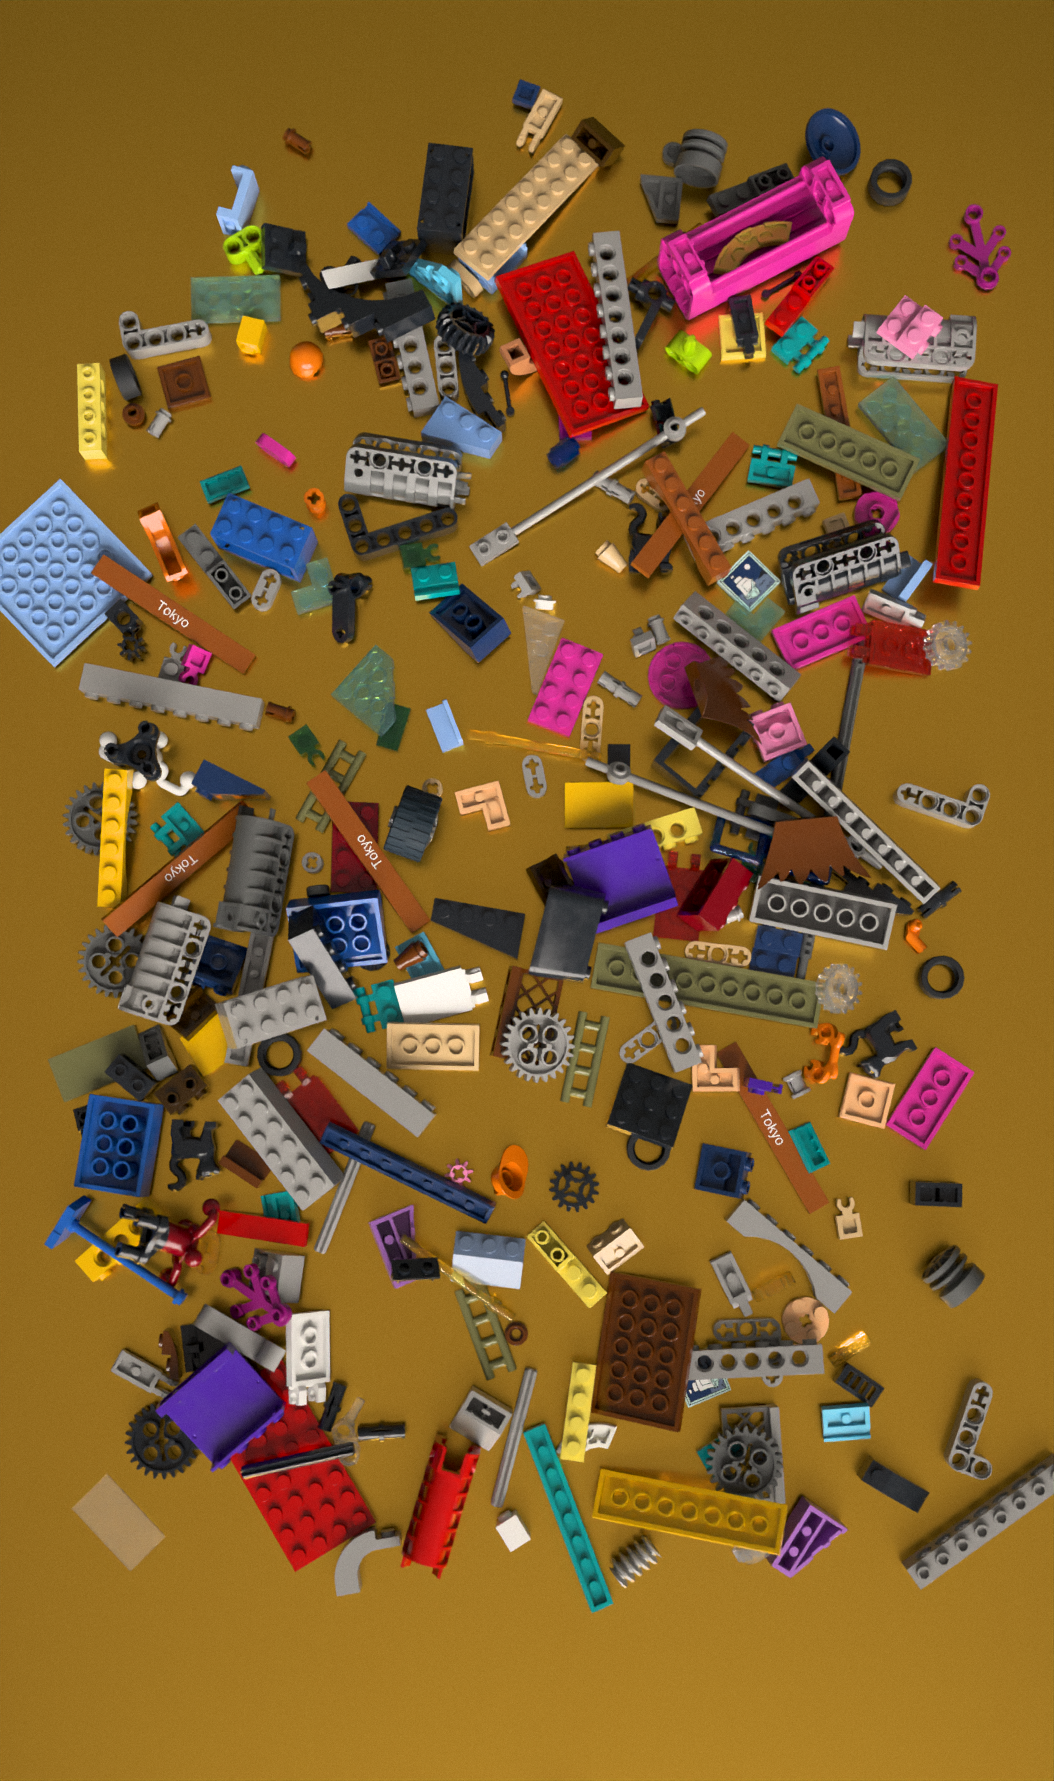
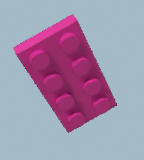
(819, 633)
(565, 687)
(929, 1098)

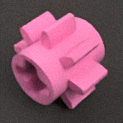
(460, 1180)

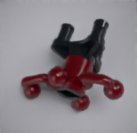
(161, 1235)

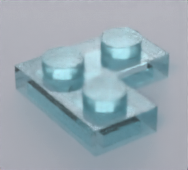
(317, 594)
(759, 623)

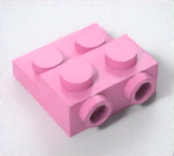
(910, 327)
(777, 731)

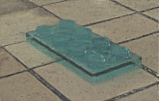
(235, 296)
(903, 422)

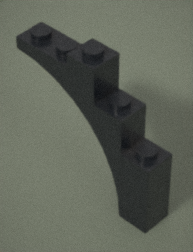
(389, 317)

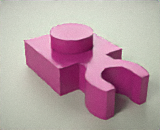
(195, 662)

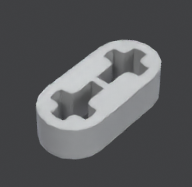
(271, 592)
(528, 777)

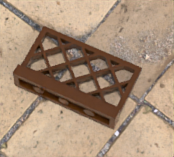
(509, 1006)

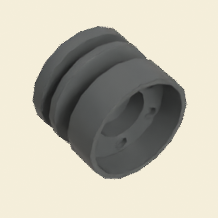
(700, 158)
(957, 1280)

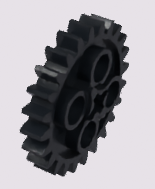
(142, 1439)

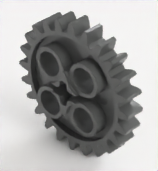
(88, 835)
(100, 946)
(723, 1457)

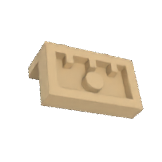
(615, 1246)

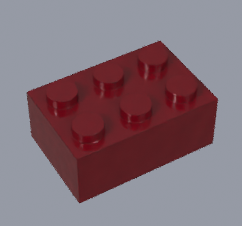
(715, 894)

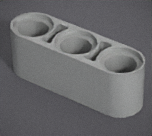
(446, 379)

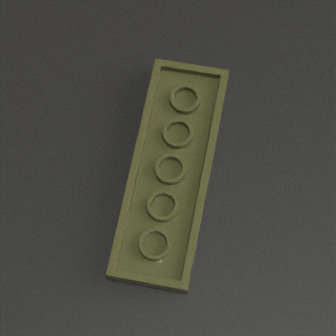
(848, 452)

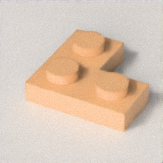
(488, 798)
(709, 1077)

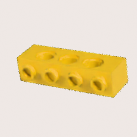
(91, 1259)

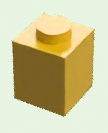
(251, 335)

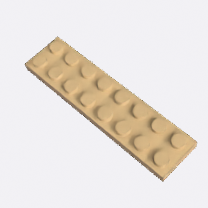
(525, 207)

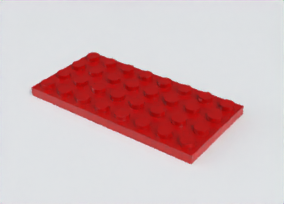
(561, 331)
(309, 1505)

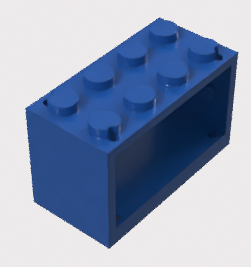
(264, 537)

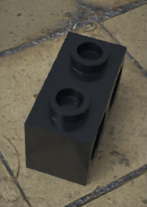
(131, 1077)
(935, 1193)

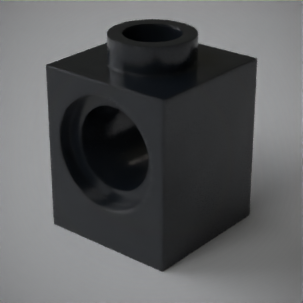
(120, 610)

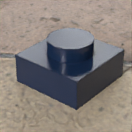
(526, 94)

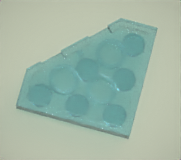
(370, 691)

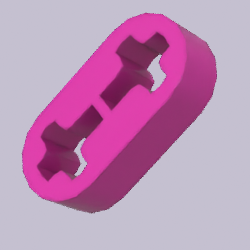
(275, 450)

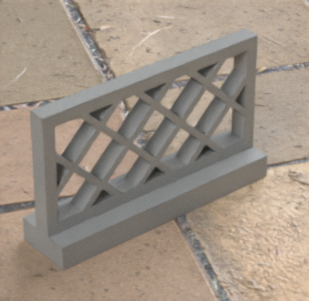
(771, 1425)

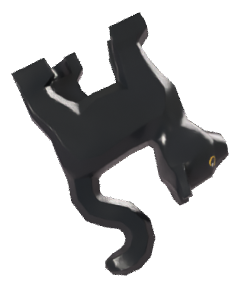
(638, 540)
(881, 1042)
(189, 1147)

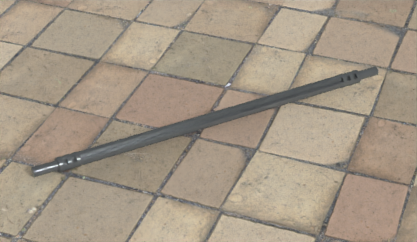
(837, 777)

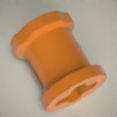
(320, 503)

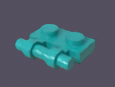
(794, 340)
(769, 472)
(182, 824)
(386, 1003)

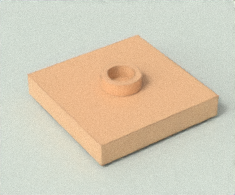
(866, 1100)

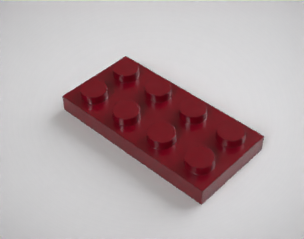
(347, 871)

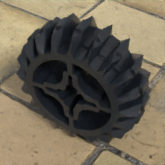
(465, 329)

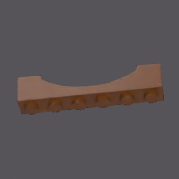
(705, 549)

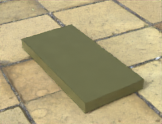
(85, 1066)

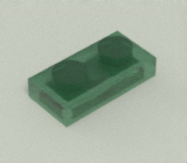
(393, 736)

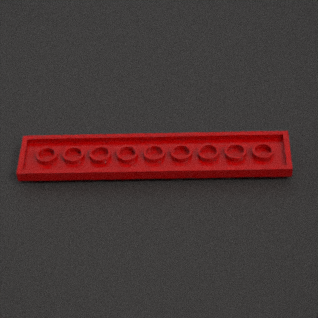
(965, 483)

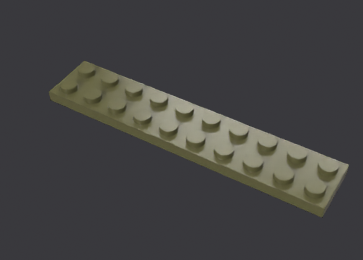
(714, 987)

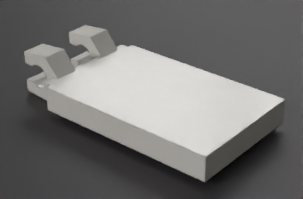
(439, 994)
(308, 1356)

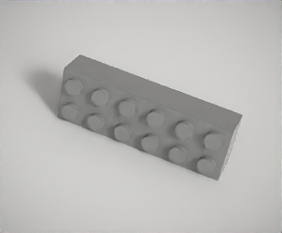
(823, 912)
(372, 1082)
(281, 1138)

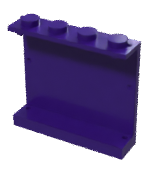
(629, 873)
(223, 1406)

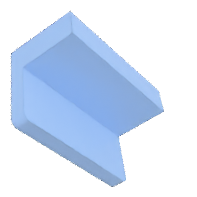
(904, 585)
(444, 726)

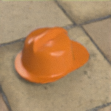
(511, 1173)

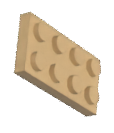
(433, 1046)

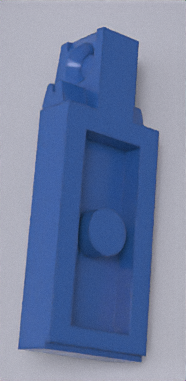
(783, 766)

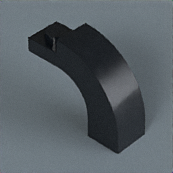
(826, 760)

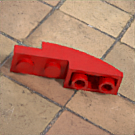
(799, 296)

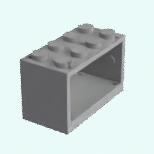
(270, 1012)

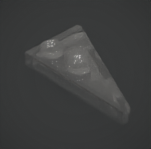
(541, 638)

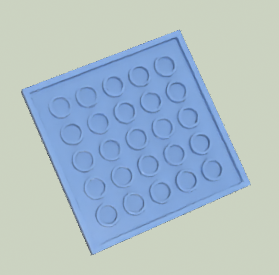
(48, 572)

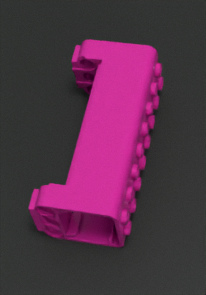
(819, 219)

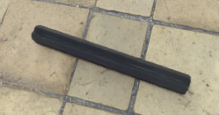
(298, 1460)

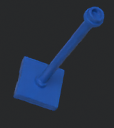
(70, 1223)

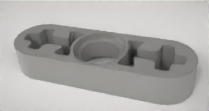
(637, 1053)

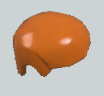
(305, 359)

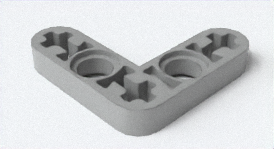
(773, 1338)

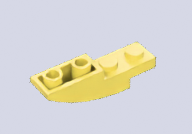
(566, 1264)

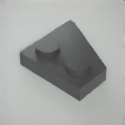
(663, 197)

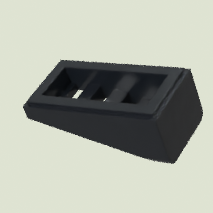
(843, 1373)

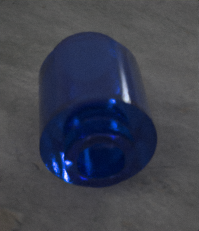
(563, 452)

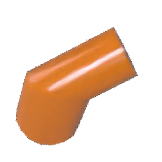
(912, 935)

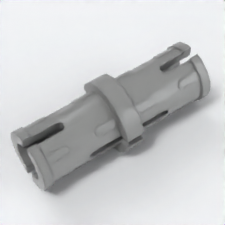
(616, 489)
(619, 689)

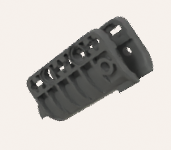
(256, 874)

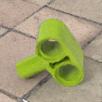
(248, 250)
(688, 351)

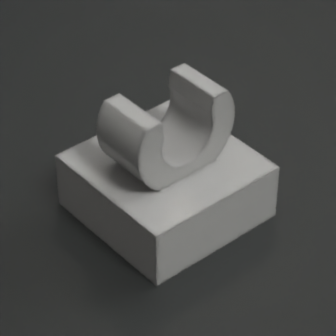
(527, 584)
(642, 642)

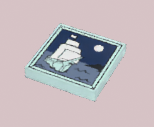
(748, 581)
(702, 1390)

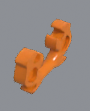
(820, 1073)

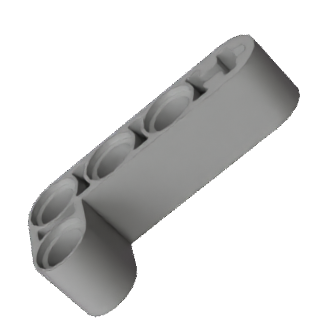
(165, 333)
(938, 801)
(240, 1337)
(974, 1426)

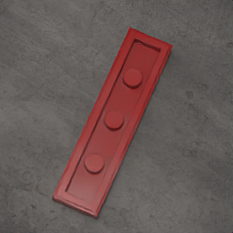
(263, 1228)

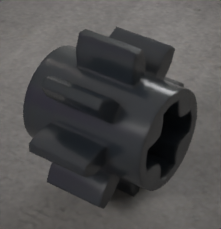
(127, 641)

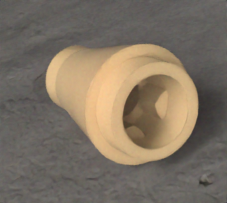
(611, 556)

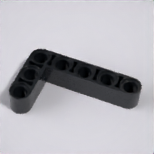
(392, 532)

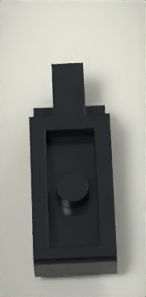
(744, 324)

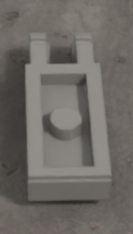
(141, 1373)

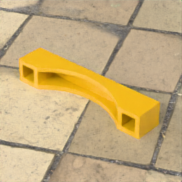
(115, 809)

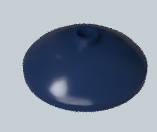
(833, 137)

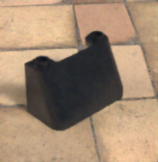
(567, 932)

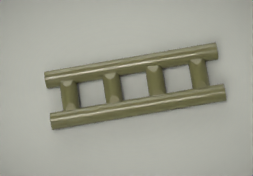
(338, 752)
(596, 1050)
(480, 1344)

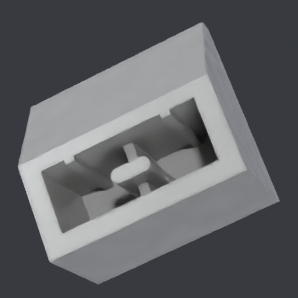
(286, 1269)
(481, 1418)

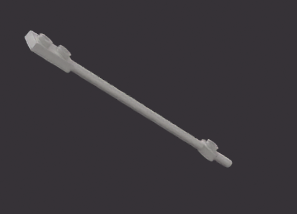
(505, 537)
(689, 736)
(620, 773)

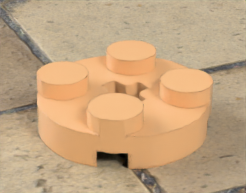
(797, 1309)

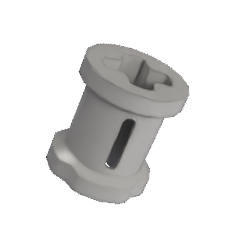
(796, 1084)

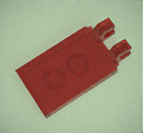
(891, 647)
(666, 922)
(316, 1105)

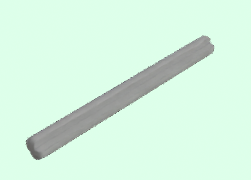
(341, 1196)
(513, 1437)

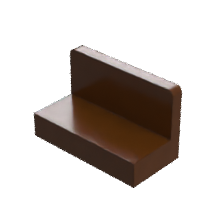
(245, 1164)

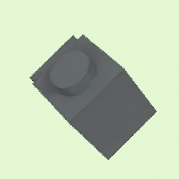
(157, 1053)

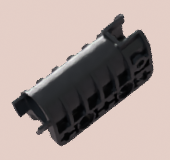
(841, 567)

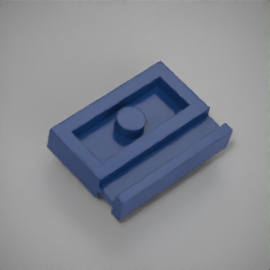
(373, 228)

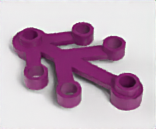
(980, 250)
(278, 1313)

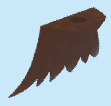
(718, 694)
(809, 845)

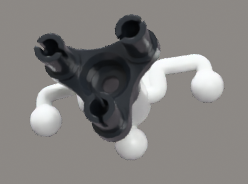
(150, 768)

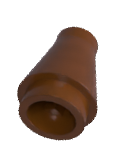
(413, 954)

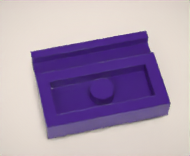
(759, 1086)

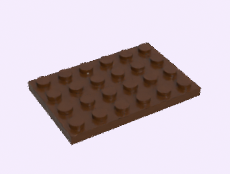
(645, 1351)

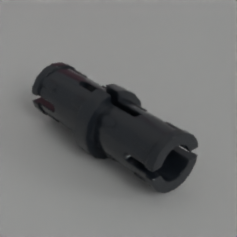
(939, 900)
(332, 1406)
(381, 1432)

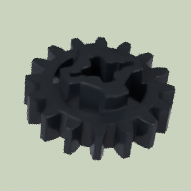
(561, 1194)

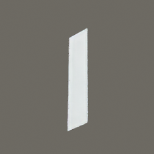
(349, 274)

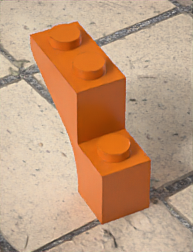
(163, 542)

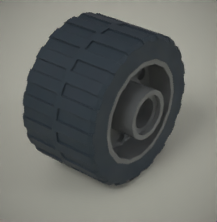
(413, 823)

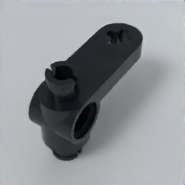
(641, 290)
(344, 592)

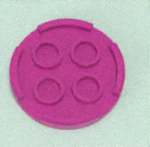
(668, 677)

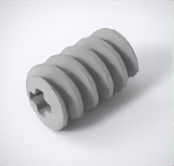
(633, 1562)

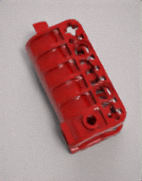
(438, 1509)

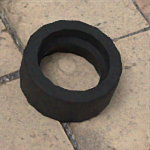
(894, 166)
(125, 376)
(958, 975)
(265, 1065)
(630, 1147)

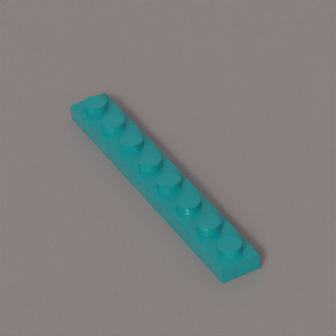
(568, 1517)

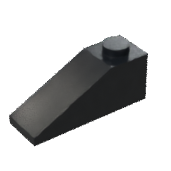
(892, 1484)

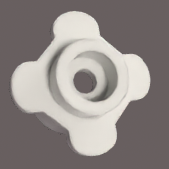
(544, 602)

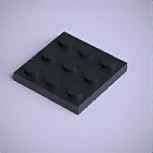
(649, 1106)

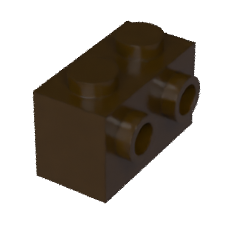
(597, 142)
(182, 1089)

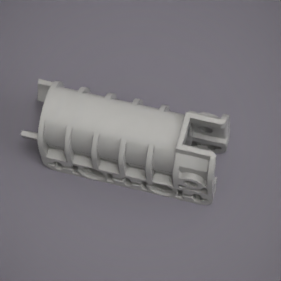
(955, 337)
(160, 962)

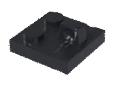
(282, 249)
(398, 258)
(197, 1346)

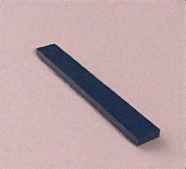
(407, 1172)

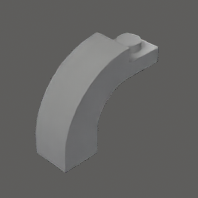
(348, 1565)

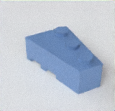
(461, 429)

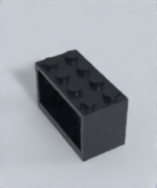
(446, 197)
(680, 783)

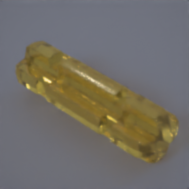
(849, 1350)

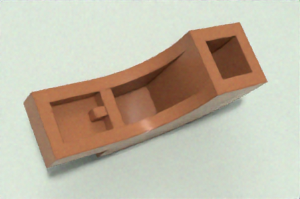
(517, 358)

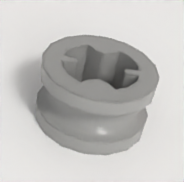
(319, 862)

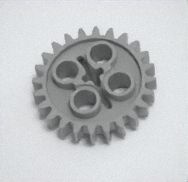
(516, 1044)

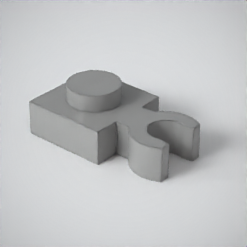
(172, 666)

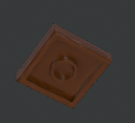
(184, 383)

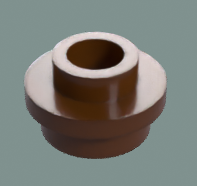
(133, 420)
(513, 1340)

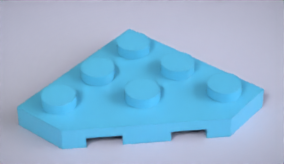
(439, 280)

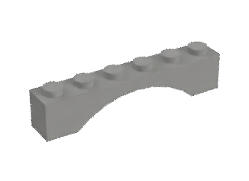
(825, 1287)

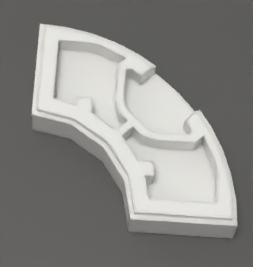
(598, 1435)

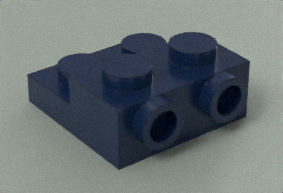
(775, 950)
(220, 966)
(724, 1171)

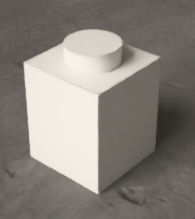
(512, 1529)

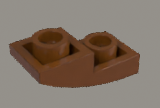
(384, 360)
(170, 1346)

